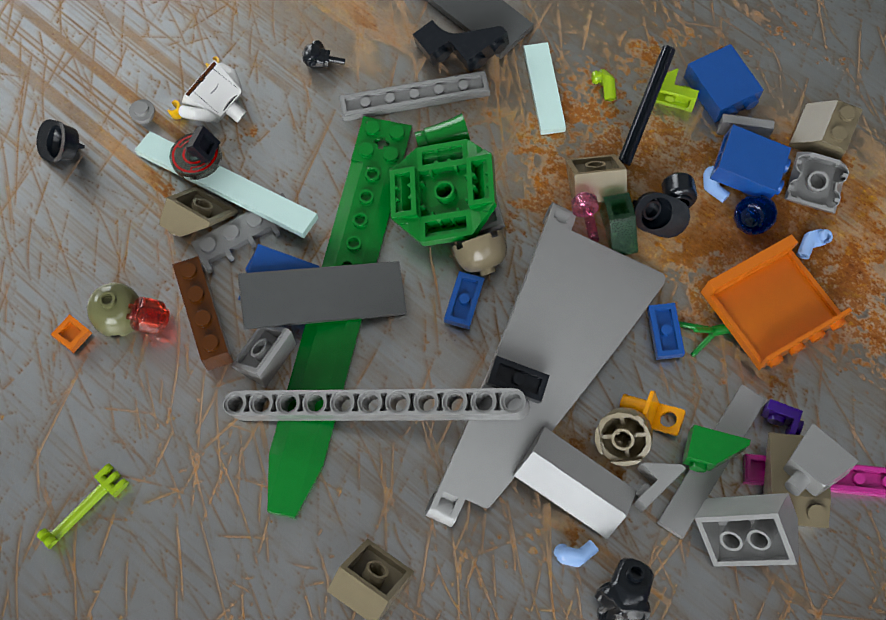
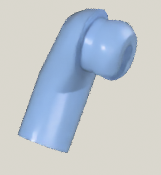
(713, 187)
(573, 556)

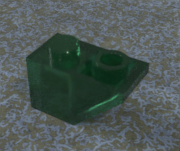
(620, 223)

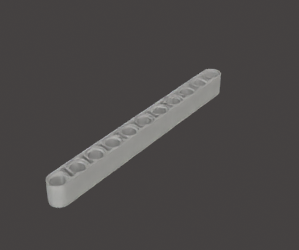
(386, 409)

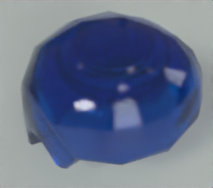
(755, 214)

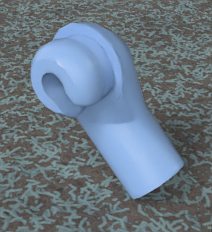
(812, 240)

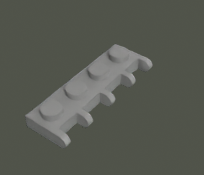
(231, 237)

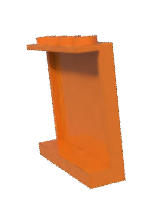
(773, 304)

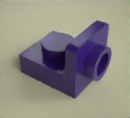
(783, 414)

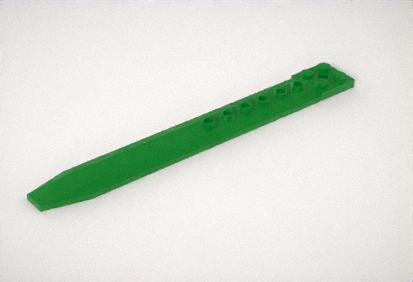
(328, 347)

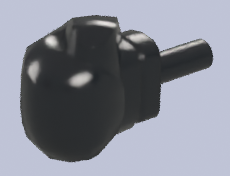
(316, 56)

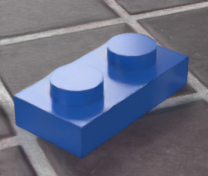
(464, 300)
(665, 331)

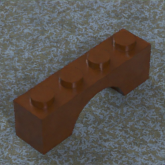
(202, 313)

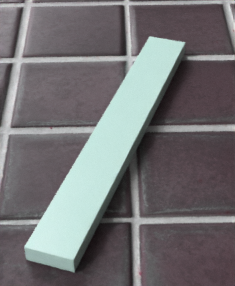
(236, 189)

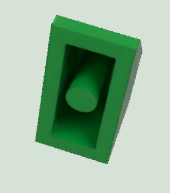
(710, 448)

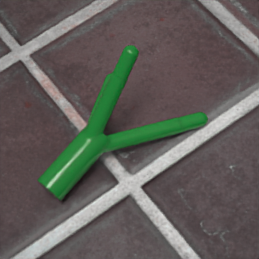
(712, 331)

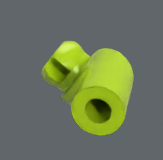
(608, 83)

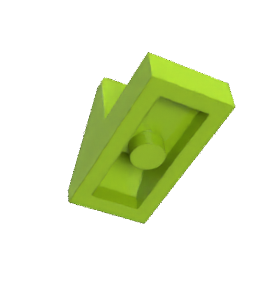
(675, 95)

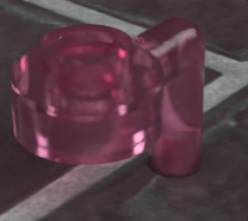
(586, 206)

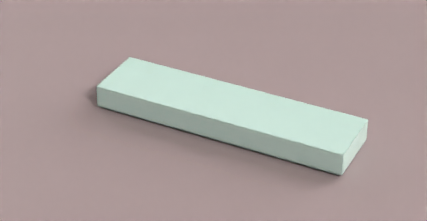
(544, 88)

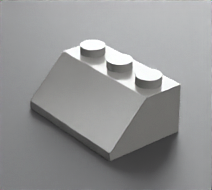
(750, 530)

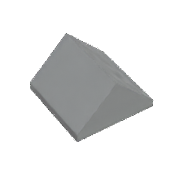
(265, 354)

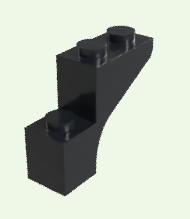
(470, 47)

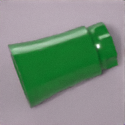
(446, 131)

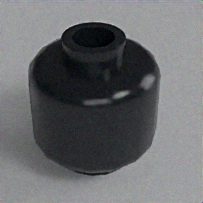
(680, 186)

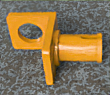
(654, 411)

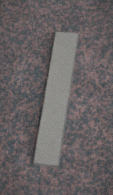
(414, 95)
(697, 485)

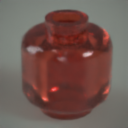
(148, 315)

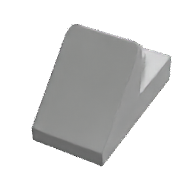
(660, 476)

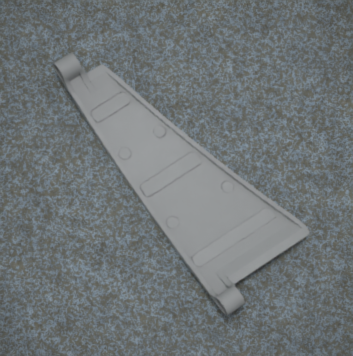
(565, 324)

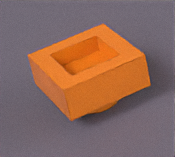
(71, 333)

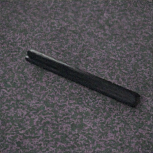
(646, 104)

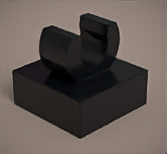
(202, 144)

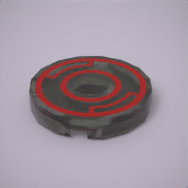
(191, 168)

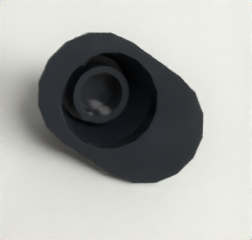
(57, 141)
(661, 214)

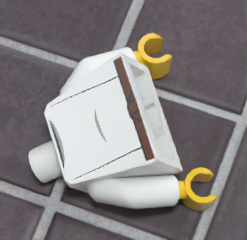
(211, 96)

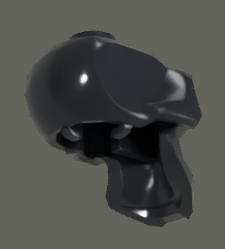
(626, 592)

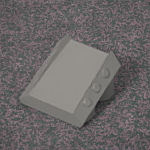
(816, 181)

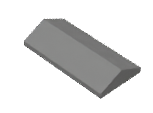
(575, 483)

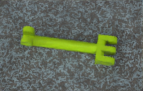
(106, 485)

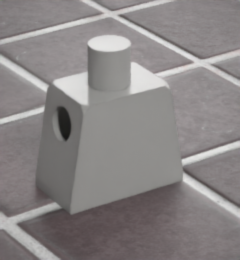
(817, 463)

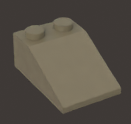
(810, 509)

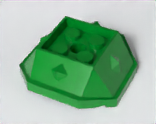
(431, 172)

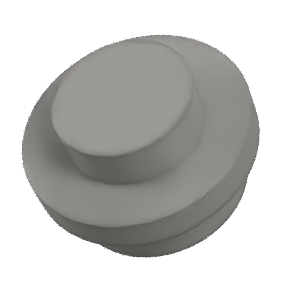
(142, 111)

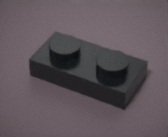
(514, 375)

